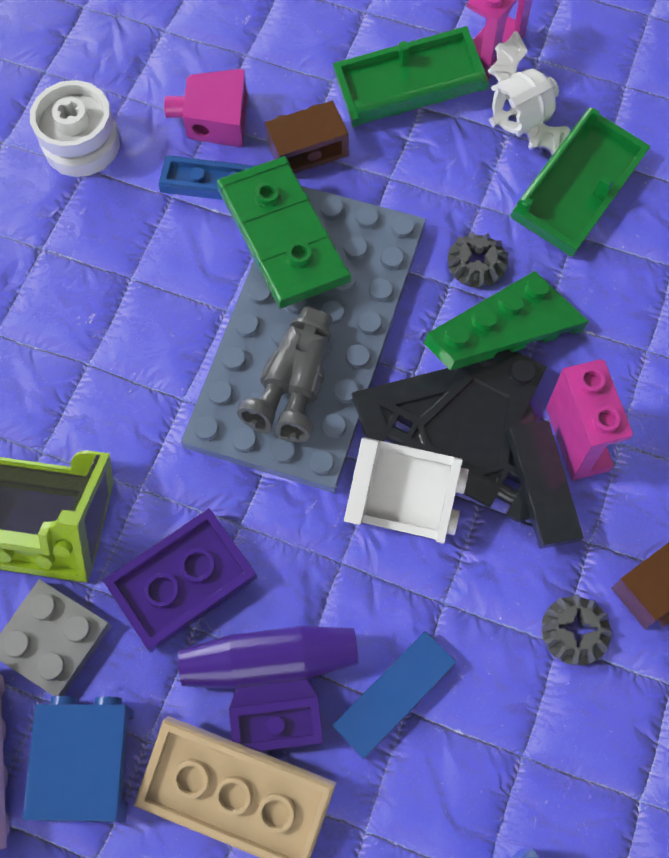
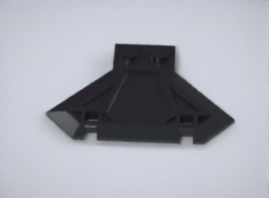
(462, 417)

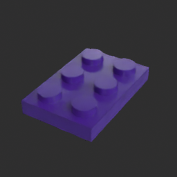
(179, 579)

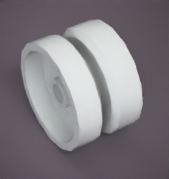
(75, 128)

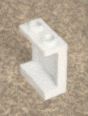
(405, 489)

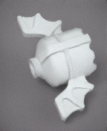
(529, 95)

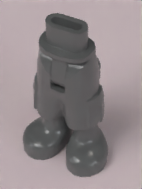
(293, 370)

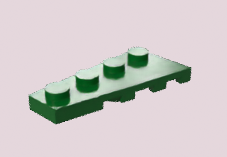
(505, 321)

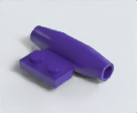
(270, 674)

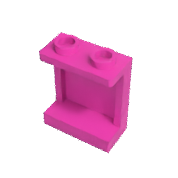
(587, 418)

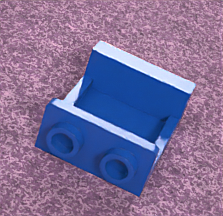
(77, 761)

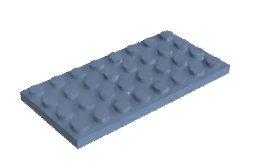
(379, 253)

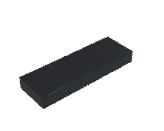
(544, 484)

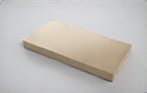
(233, 793)

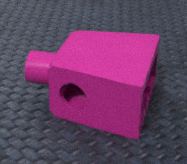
(212, 107)

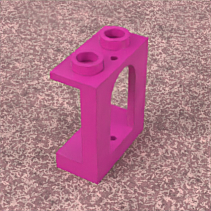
(498, 26)

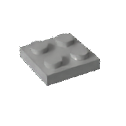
(50, 639)

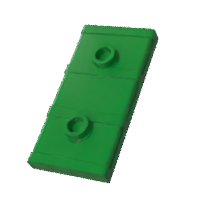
(410, 76)
(579, 181)
(283, 232)

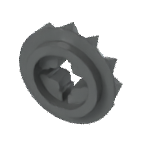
(477, 273)
(562, 642)

